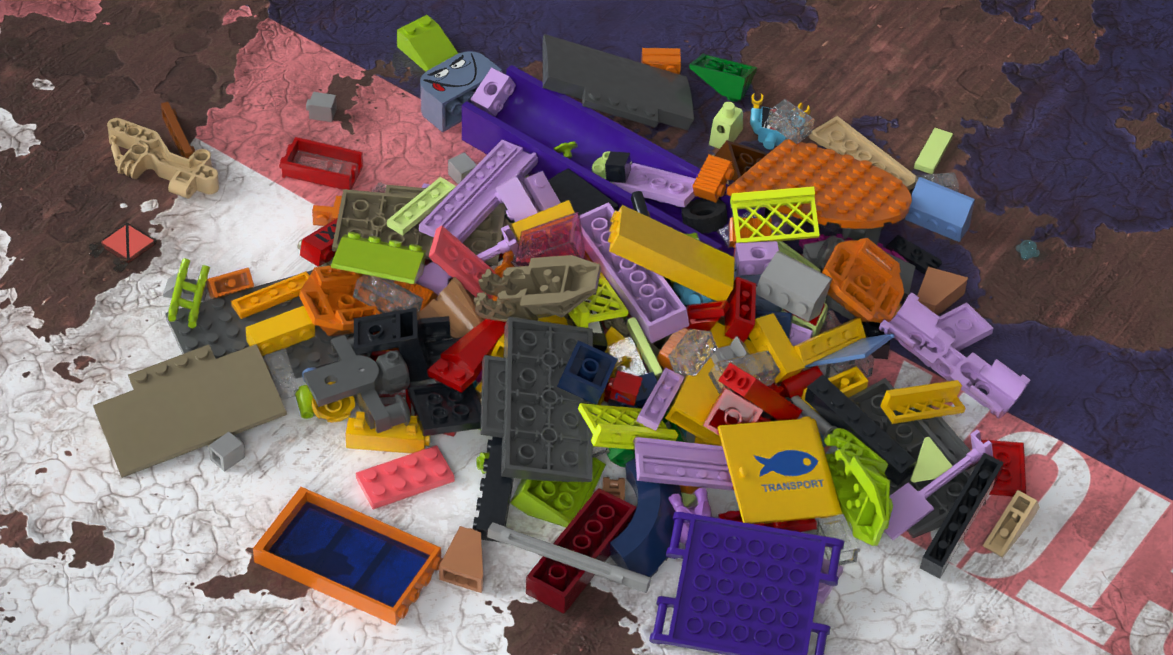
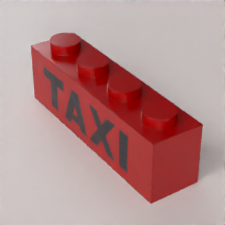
(318, 245)

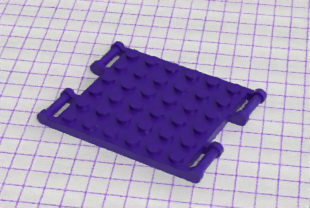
(746, 588)

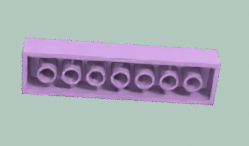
(640, 290)

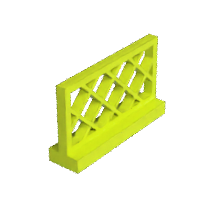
(776, 198)
(581, 314)
(618, 433)

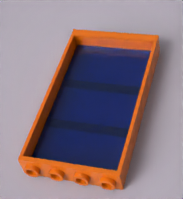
(348, 555)

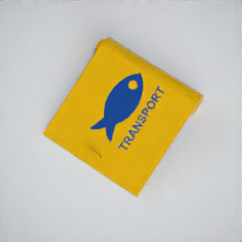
(779, 471)

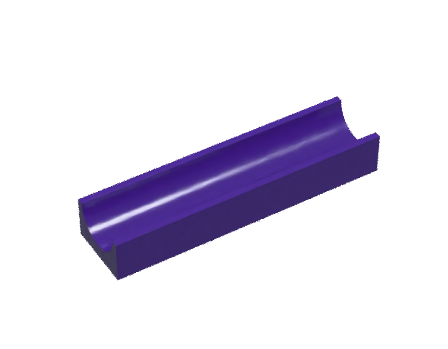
(545, 119)

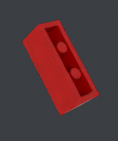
(741, 314)

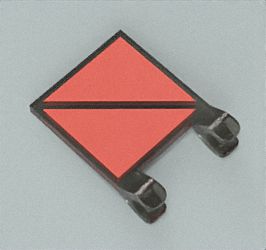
(125, 243)

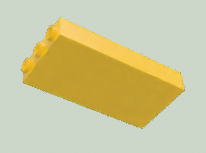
(671, 254)
(699, 394)

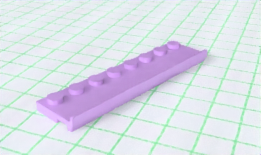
(475, 195)
(681, 463)

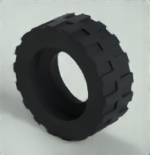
(705, 215)

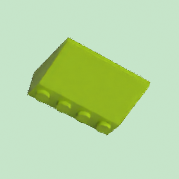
(379, 258)
(556, 500)

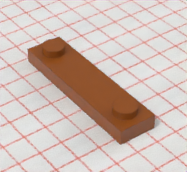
(170, 118)

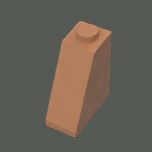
(941, 289)
(463, 561)

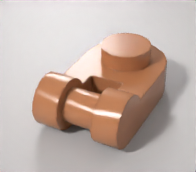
(614, 487)

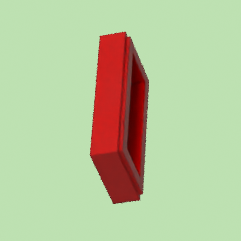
(707, 310)

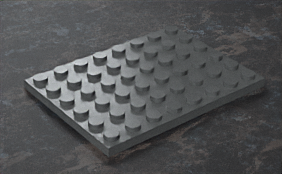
(226, 332)

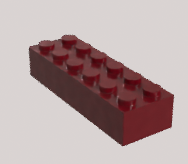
(589, 534)

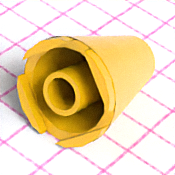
(336, 410)

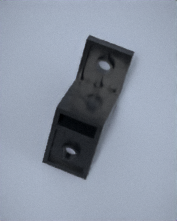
(403, 331)

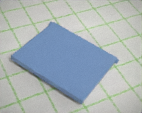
(856, 350)

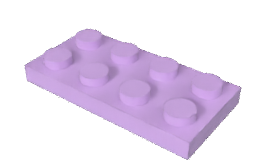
(659, 185)
(964, 326)

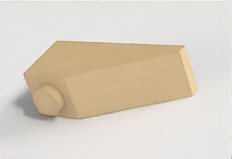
(1012, 523)

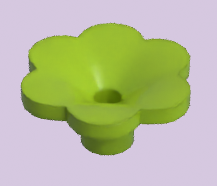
(566, 148)

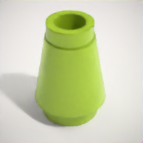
(304, 402)

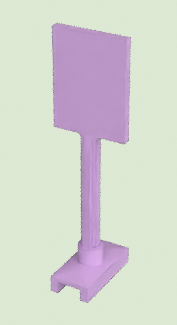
(437, 279)
(912, 506)

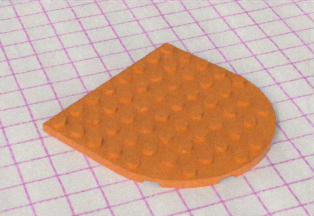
(845, 188)

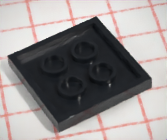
(445, 409)

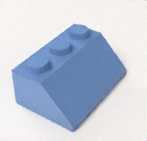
(940, 209)

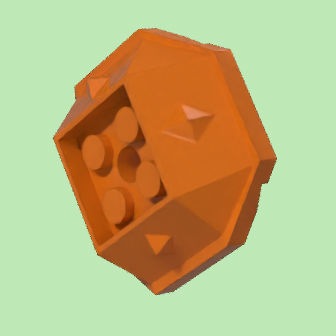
(864, 280)
(331, 302)

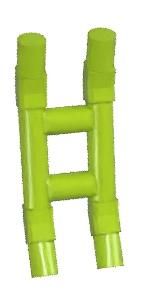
(197, 289)

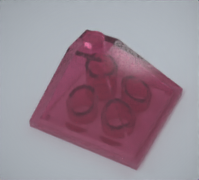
(551, 239)

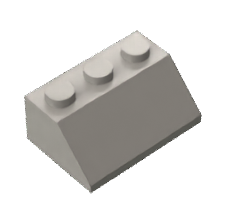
(794, 286)

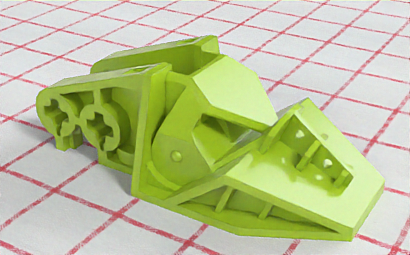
(860, 485)

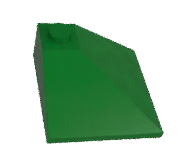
(724, 76)

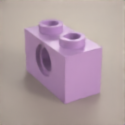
(493, 82)
(754, 257)

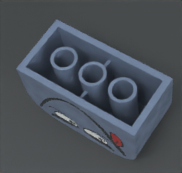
(450, 86)

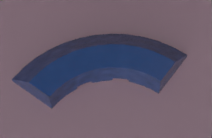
(649, 534)

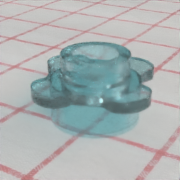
(1027, 249)

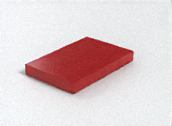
(1013, 470)

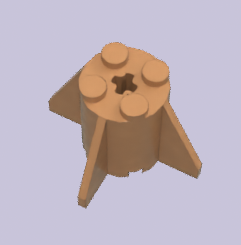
(458, 305)

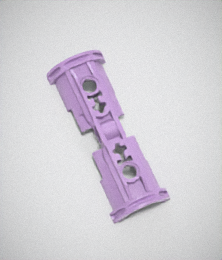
(998, 380)

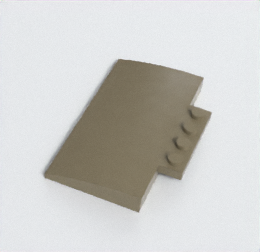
(369, 211)
(187, 406)

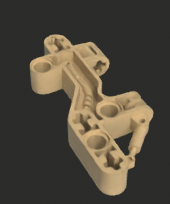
(150, 152)

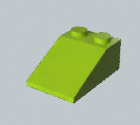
(425, 43)

